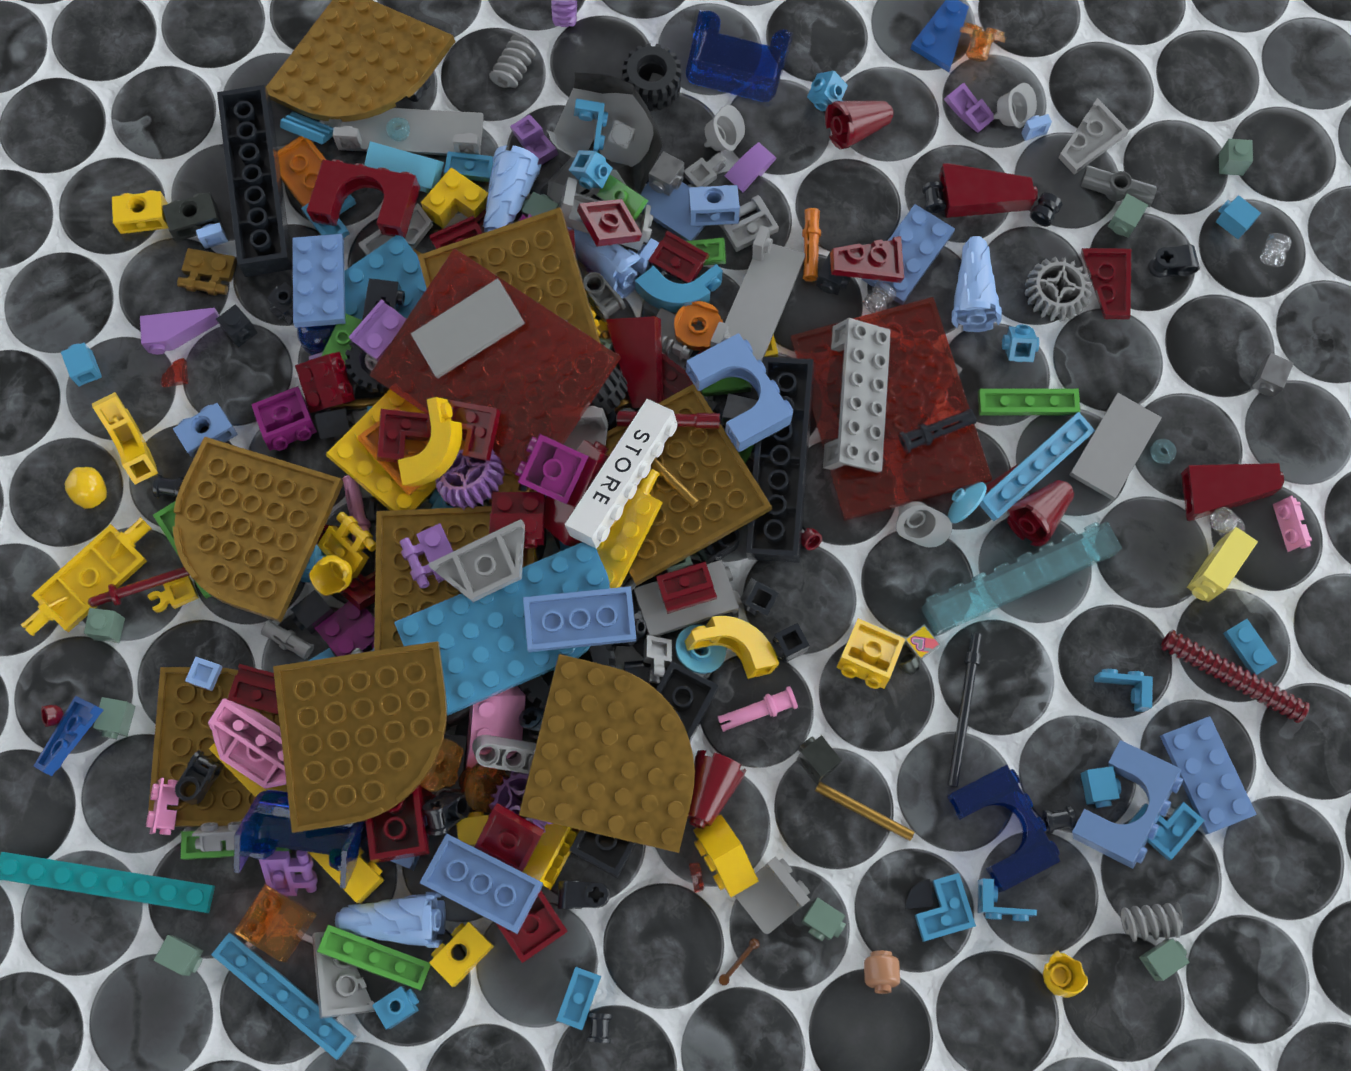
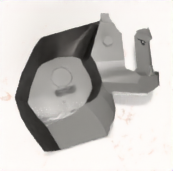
(630, 133)

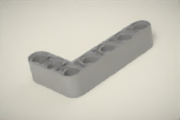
(500, 749)

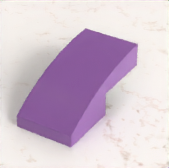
(968, 108)
(533, 139)
(749, 166)

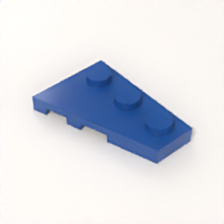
(941, 34)
(67, 734)

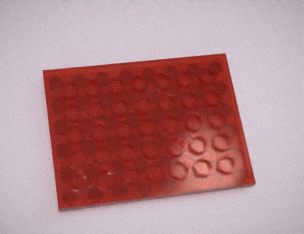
(535, 375)
(920, 390)

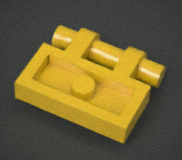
(337, 543)

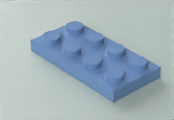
(922, 241)
(318, 281)
(579, 619)
(1208, 775)
(481, 883)

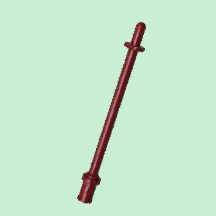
(115, 594)

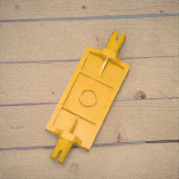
(629, 531)
(104, 561)

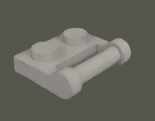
(745, 232)

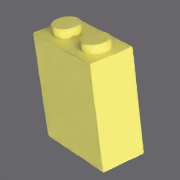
(1222, 565)

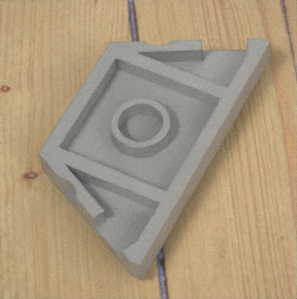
(485, 563)

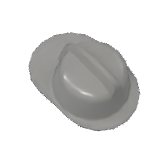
(1016, 106)
(725, 129)
(923, 524)

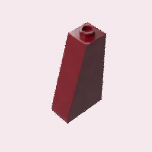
(982, 191)
(640, 348)
(1227, 486)
(557, 512)

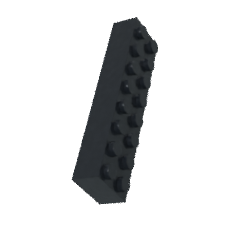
(254, 181)
(782, 466)
(690, 698)

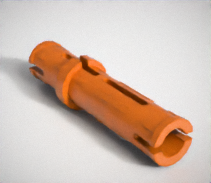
(811, 235)

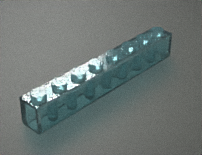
(1021, 578)

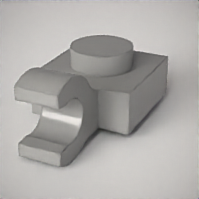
(703, 172)
(659, 654)

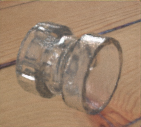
(1275, 250)
(879, 298)
(1224, 520)

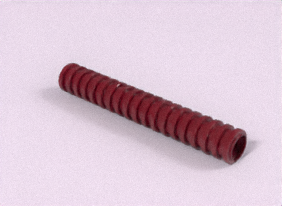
(1235, 676)

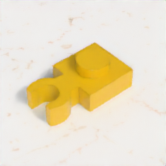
(176, 592)

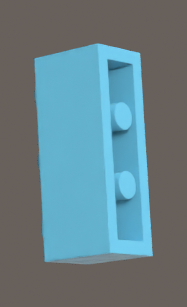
(427, 170)

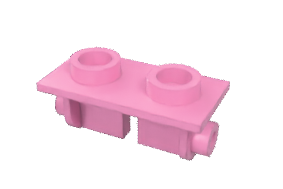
(1289, 519)
(160, 817)

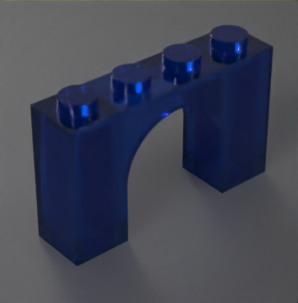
(1035, 850)

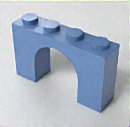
(736, 359)
(1127, 841)

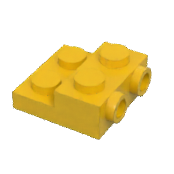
(870, 654)

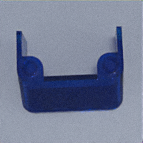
(269, 827)

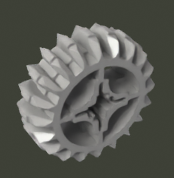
(1071, 285)

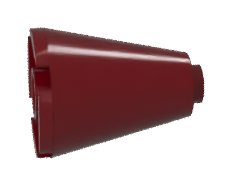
(856, 120)
(1040, 512)
(713, 786)

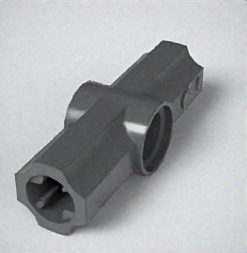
(1106, 182)

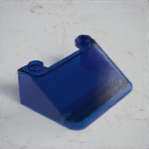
(736, 63)

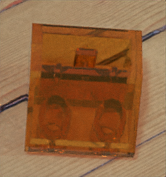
(275, 923)

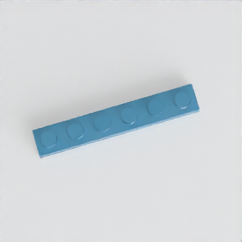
(1036, 466)
(283, 995)

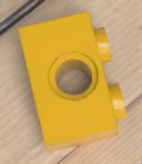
(129, 220)
(476, 945)

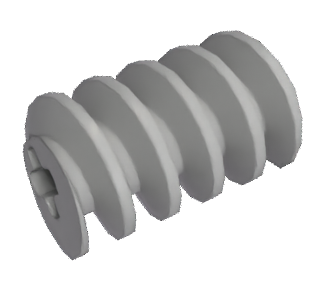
(512, 63)
(1152, 920)

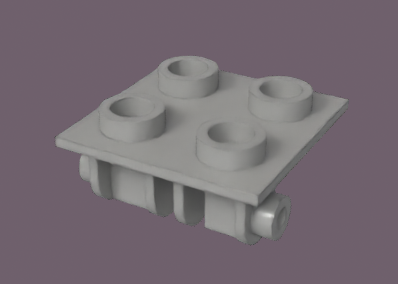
(670, 345)

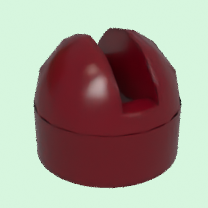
(811, 539)
(51, 715)

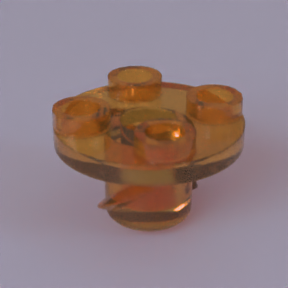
(981, 41)
(444, 768)
(479, 784)

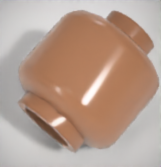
(882, 971)

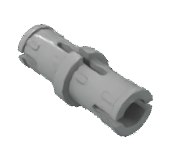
(287, 639)

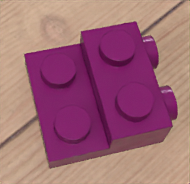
(284, 419)
(551, 468)
(348, 630)

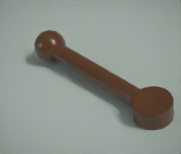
(724, 978)

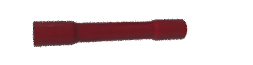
(697, 420)

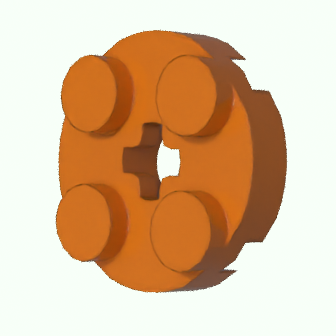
(691, 315)

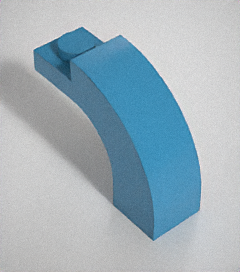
(672, 296)

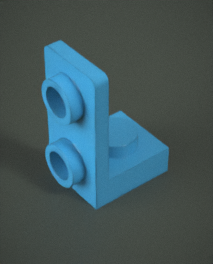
(590, 110)
(1140, 695)
(989, 894)

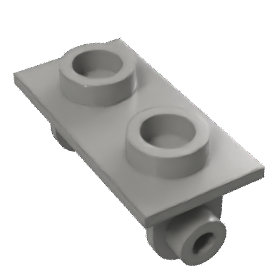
(212, 836)

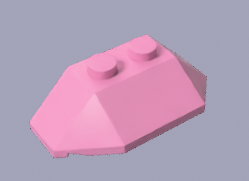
(495, 717)
(249, 743)

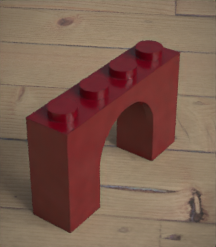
(338, 180)

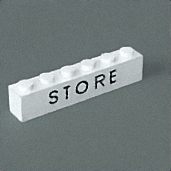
(621, 474)

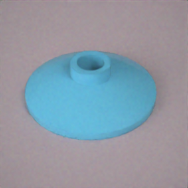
(966, 501)
(711, 657)

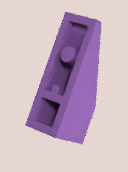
(174, 329)

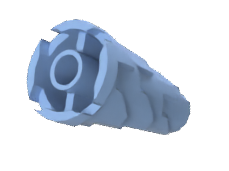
(509, 185)
(613, 262)
(975, 294)
(400, 920)

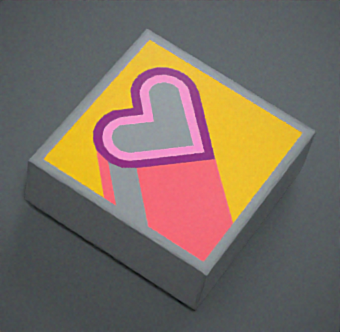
(922, 642)

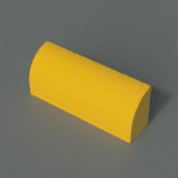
(551, 853)

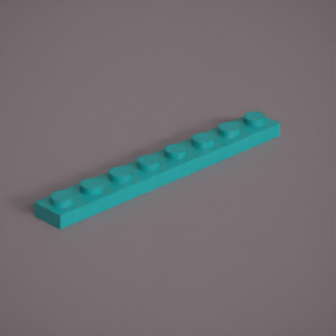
(106, 882)

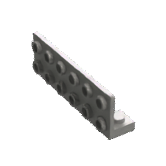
(430, 132)
(761, 294)
(862, 396)

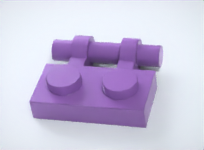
(434, 545)
(280, 872)

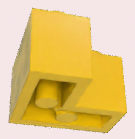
(452, 195)
(725, 856)

